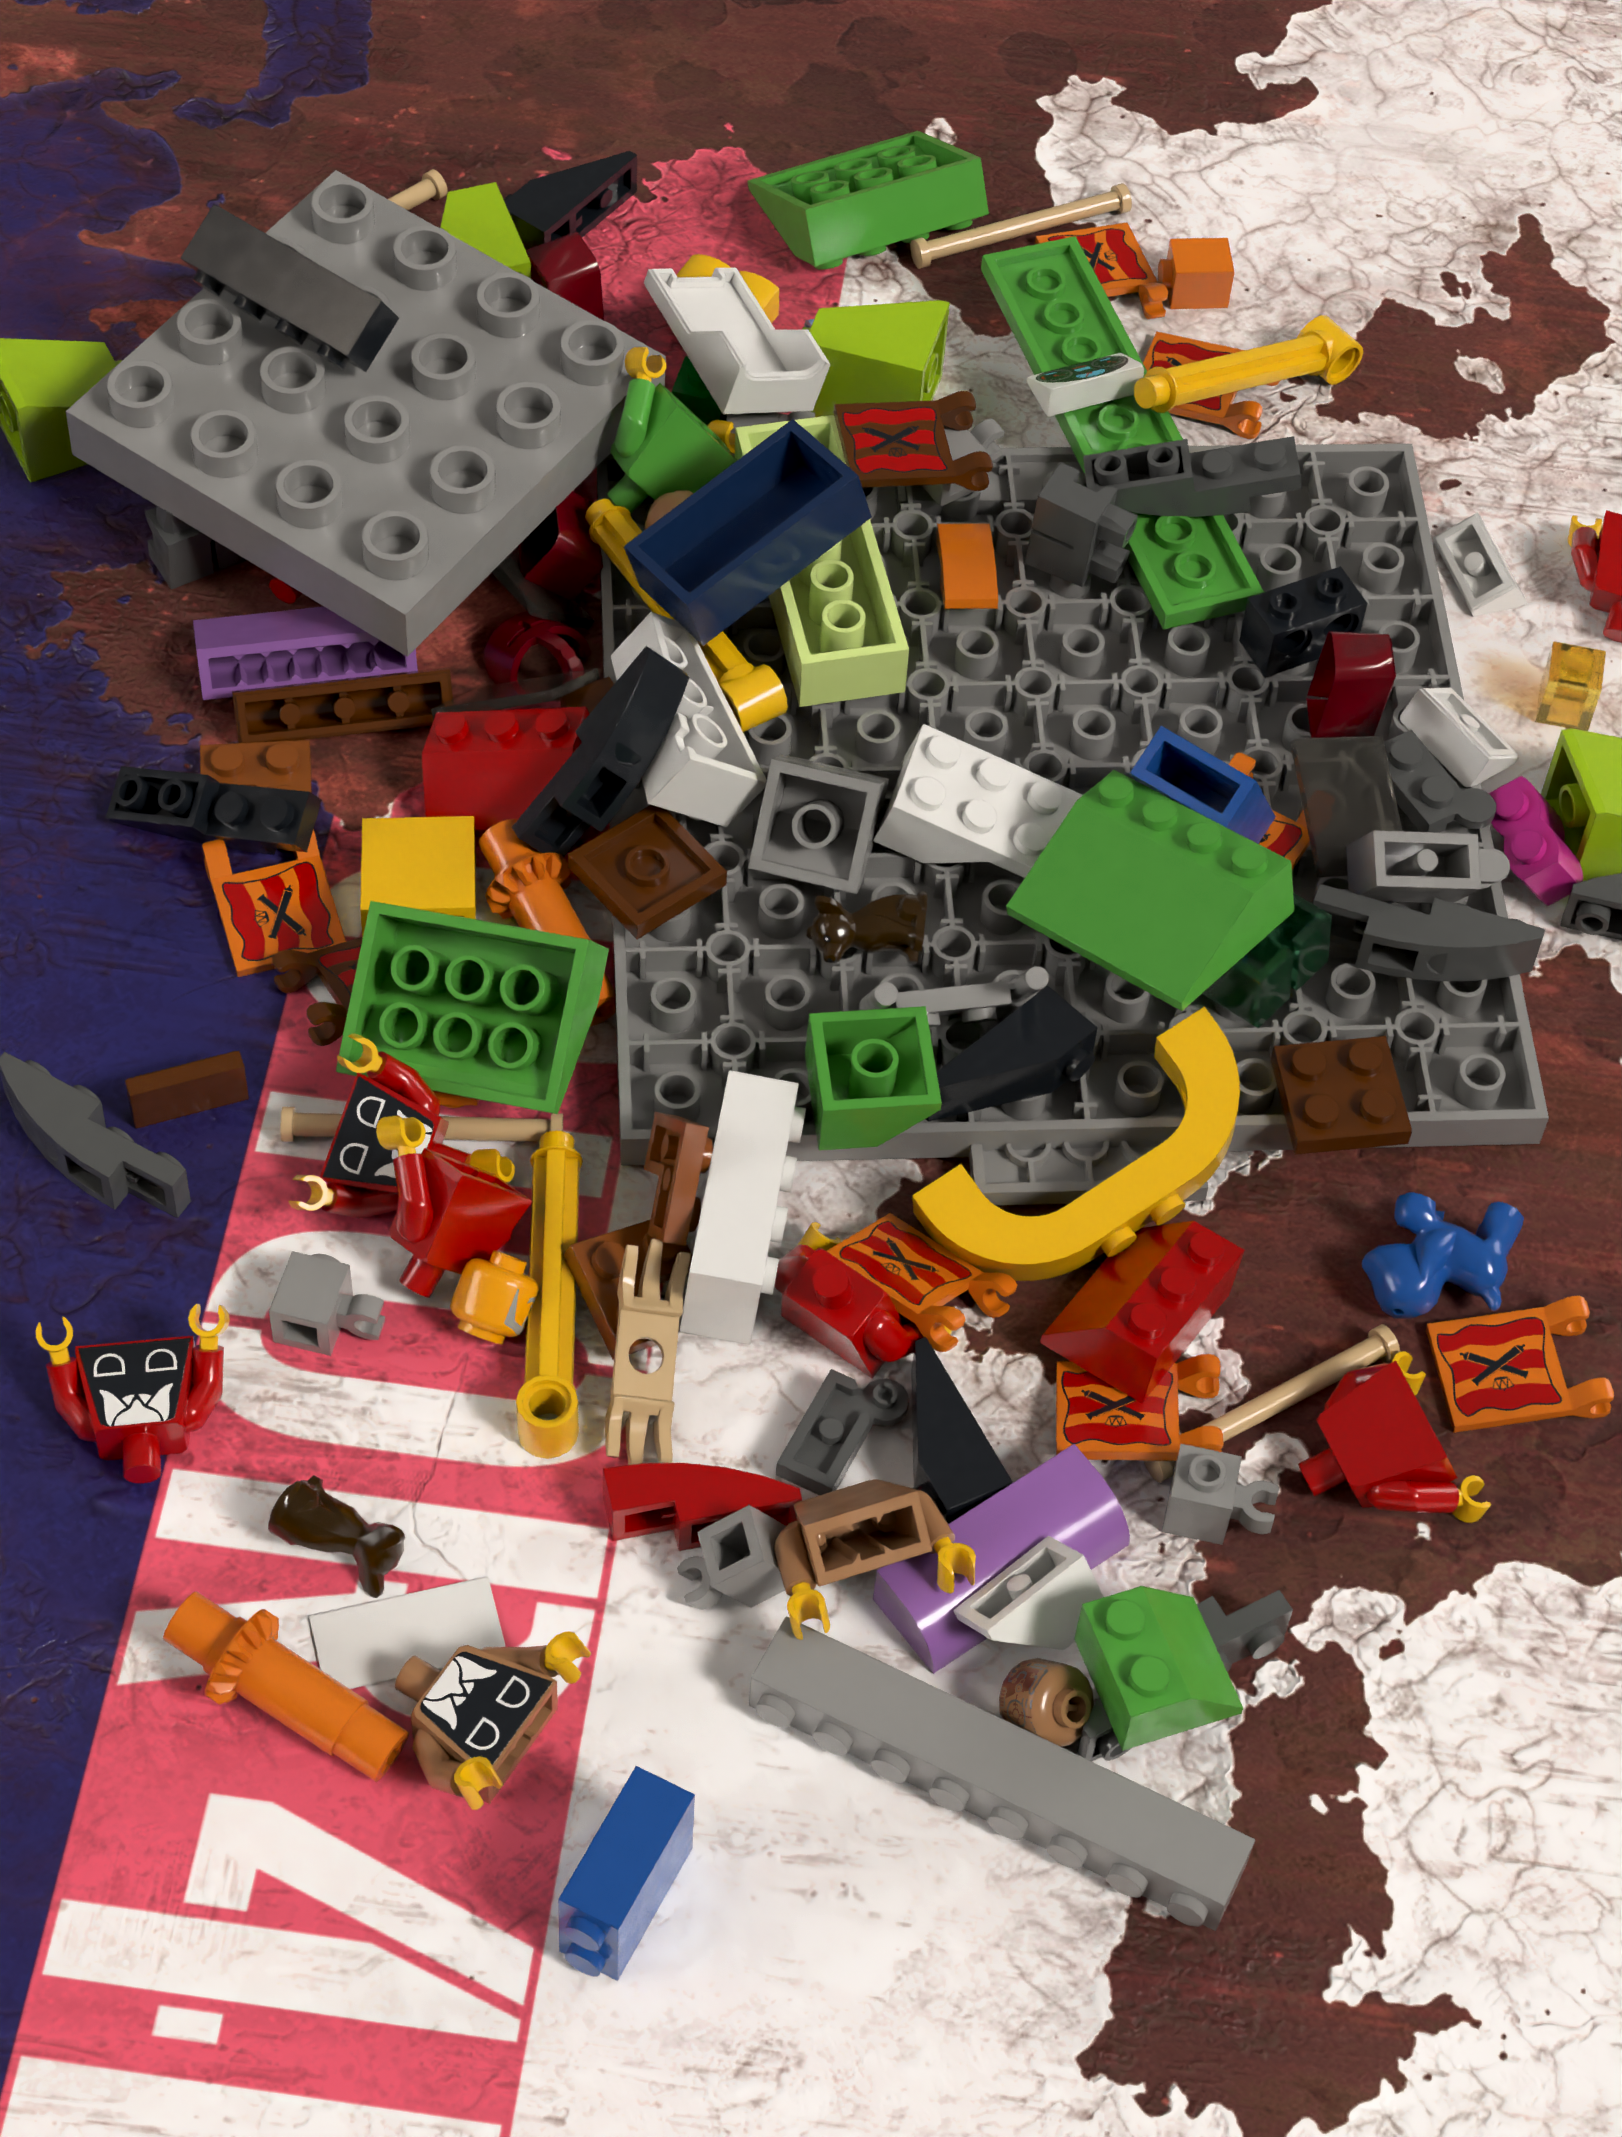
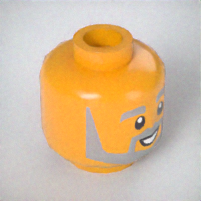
(494, 1297)

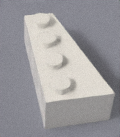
(704, 758)
(742, 1208)

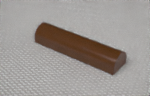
(340, 706)

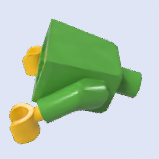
(662, 441)

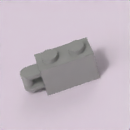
(1422, 866)

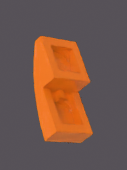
(967, 566)

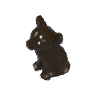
(883, 925)
(322, 1523)

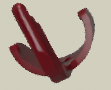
(512, 641)

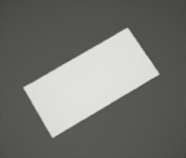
(378, 1637)

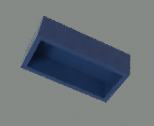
(748, 531)

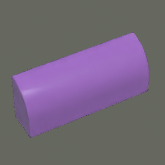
(288, 650)
(1056, 1500)

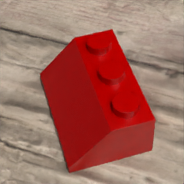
(495, 760)
(1146, 1305)

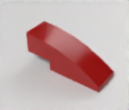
(688, 1499)

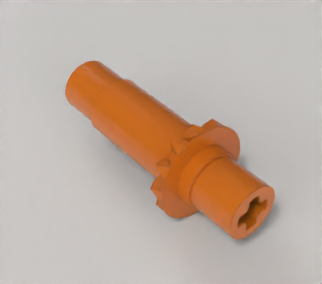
(532, 891)
(252, 1663)

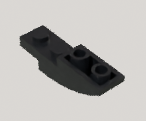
(614, 754)
(205, 810)

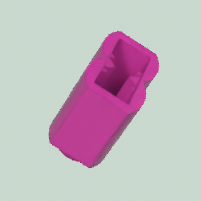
(1535, 841)

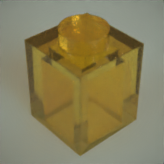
(1570, 686)

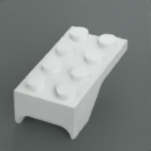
(735, 344)
(970, 806)

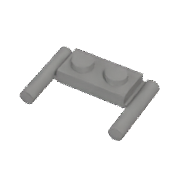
(974, 1001)

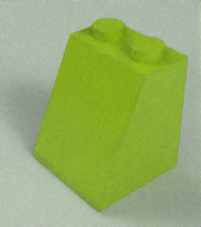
(483, 221)
(881, 352)
(35, 391)
(1587, 795)

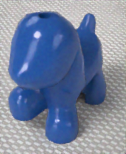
(1411, 1275)

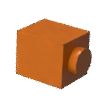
(1197, 273)

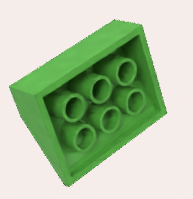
(872, 197)
(1153, 890)
(474, 1004)

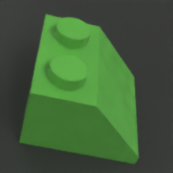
(870, 1075)
(1153, 1665)

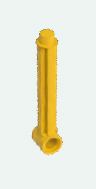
(1318, 350)
(751, 691)
(551, 1321)

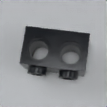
(1292, 621)

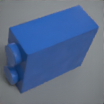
(1204, 784)
(625, 1874)

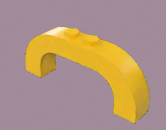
(1107, 1216)

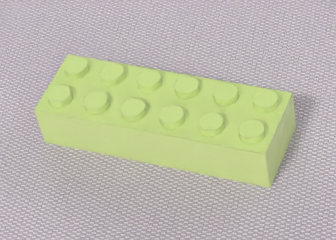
(840, 609)

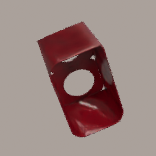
(569, 271)
(560, 550)
(1357, 679)

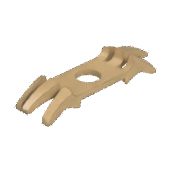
(653, 1320)

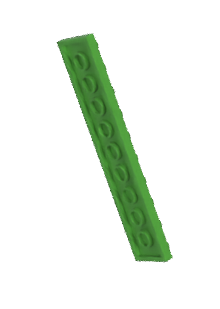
(1063, 319)

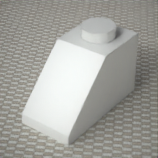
(1034, 1598)

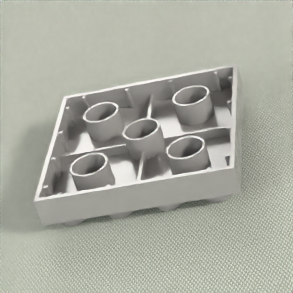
(379, 483)

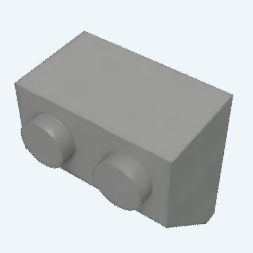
(817, 823)

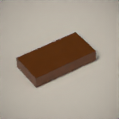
(187, 1089)

